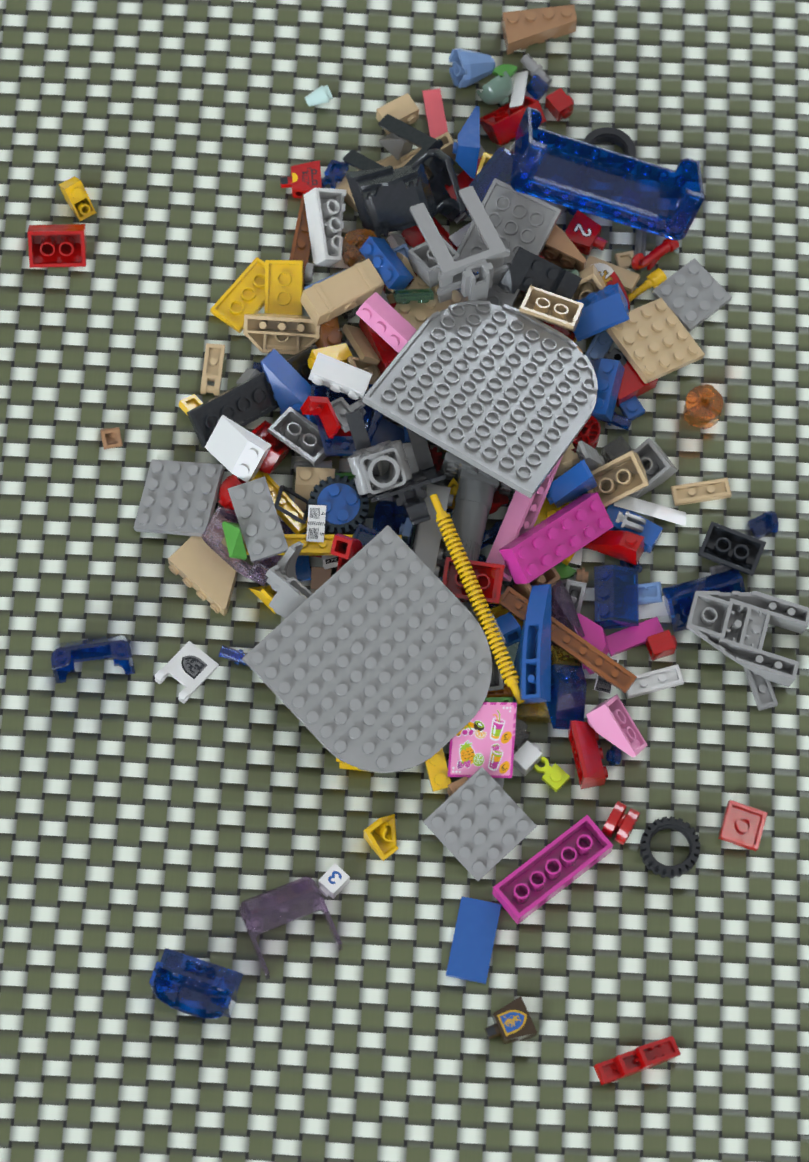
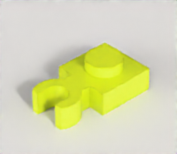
(553, 776)

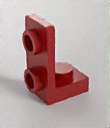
(321, 406)

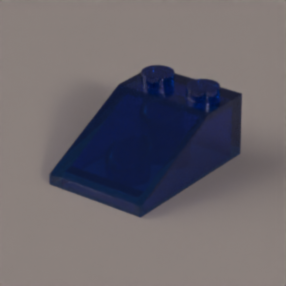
(567, 695)

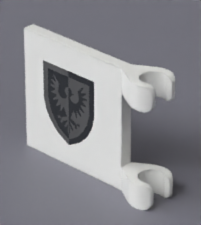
(189, 668)

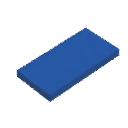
(473, 940)

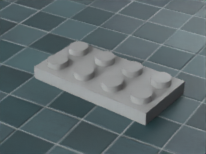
(258, 519)

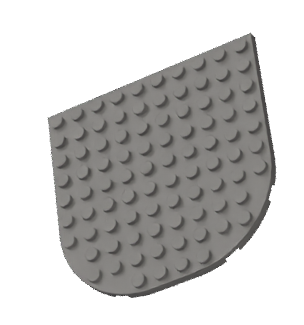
(491, 390)
(379, 660)

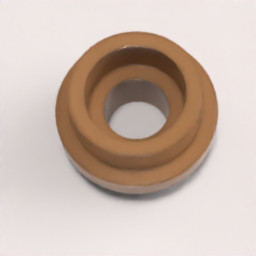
(581, 575)

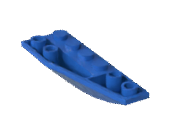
(534, 648)

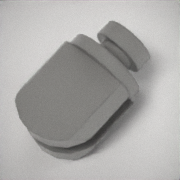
(631, 521)

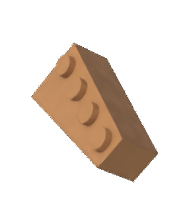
(537, 25)

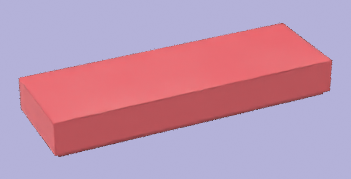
(434, 112)

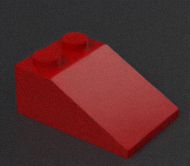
(277, 451)
(488, 575)

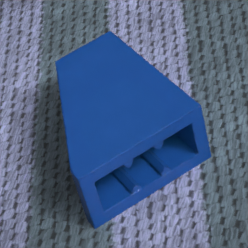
(571, 484)

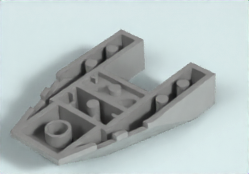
(738, 626)

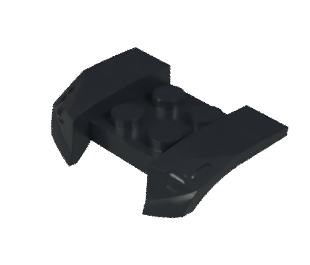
(533, 270)

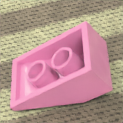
(615, 724)

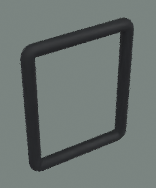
(287, 512)

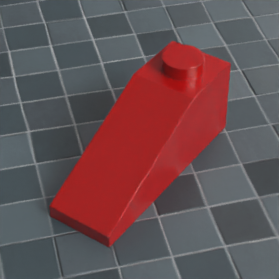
(620, 545)

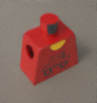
(303, 178)

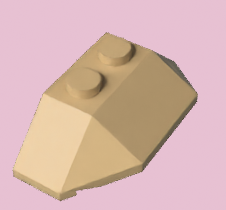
(281, 332)

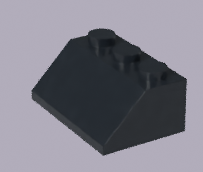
(732, 548)

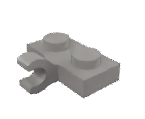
(342, 408)

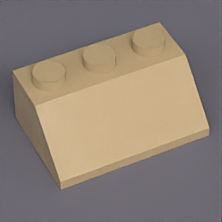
(552, 308)
(619, 478)

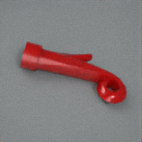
(639, 261)

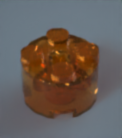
(352, 243)
(703, 406)

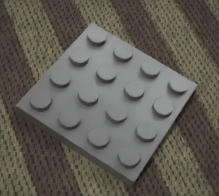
(179, 497)
(479, 823)

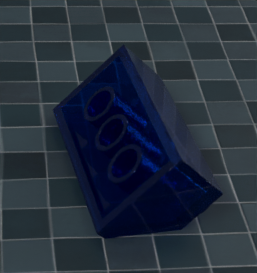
(680, 596)

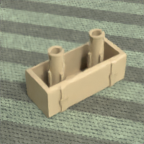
(341, 292)

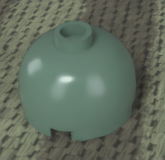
(497, 90)

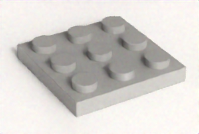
(692, 294)

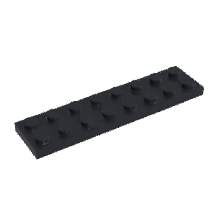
(245, 401)

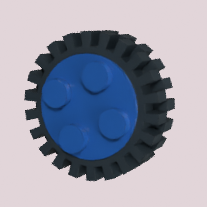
(343, 504)

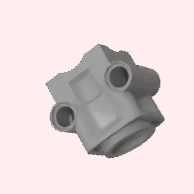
(363, 461)

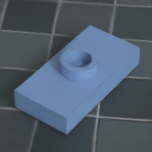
(649, 593)

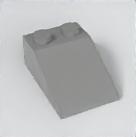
(656, 464)

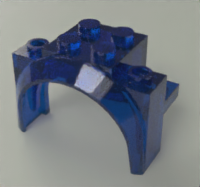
(196, 987)

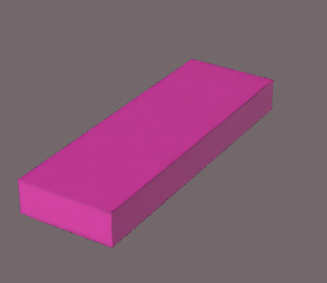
(632, 636)

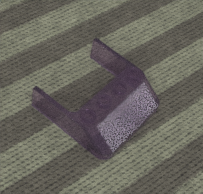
(281, 907)

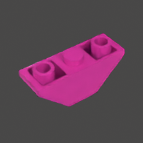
(594, 635)

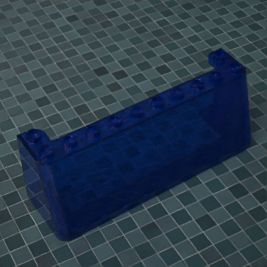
(605, 181)

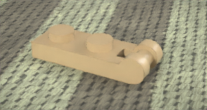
(212, 368)

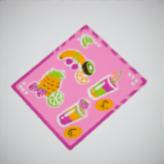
(485, 742)

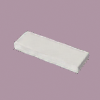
(656, 681)

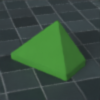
(234, 540)

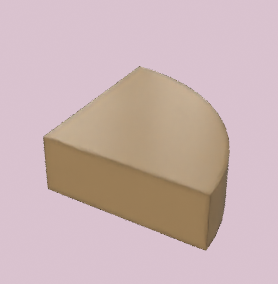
(624, 259)

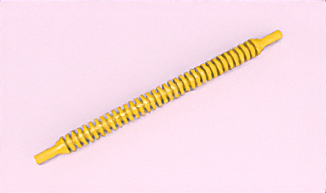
(453, 541)

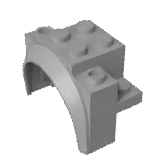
(284, 581)

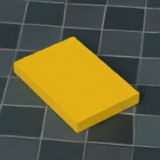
(283, 287)

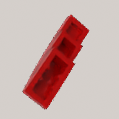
(637, 1060)

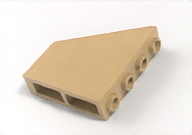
(205, 572)

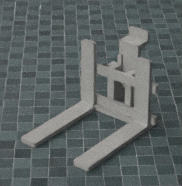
(489, 261)

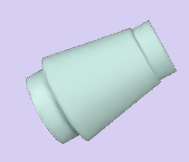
(319, 96)

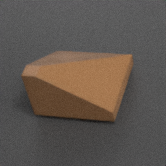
(111, 437)

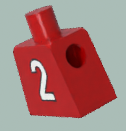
(585, 233)

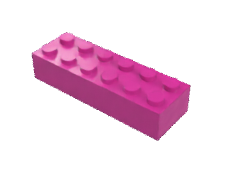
(556, 538)
(552, 869)

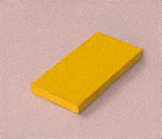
(243, 296)

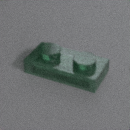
(419, 295)

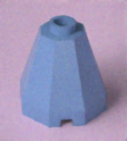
(469, 66)

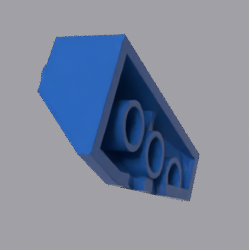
(468, 144)
(285, 381)

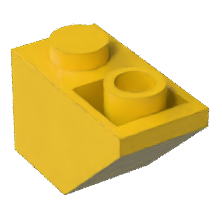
(77, 198)

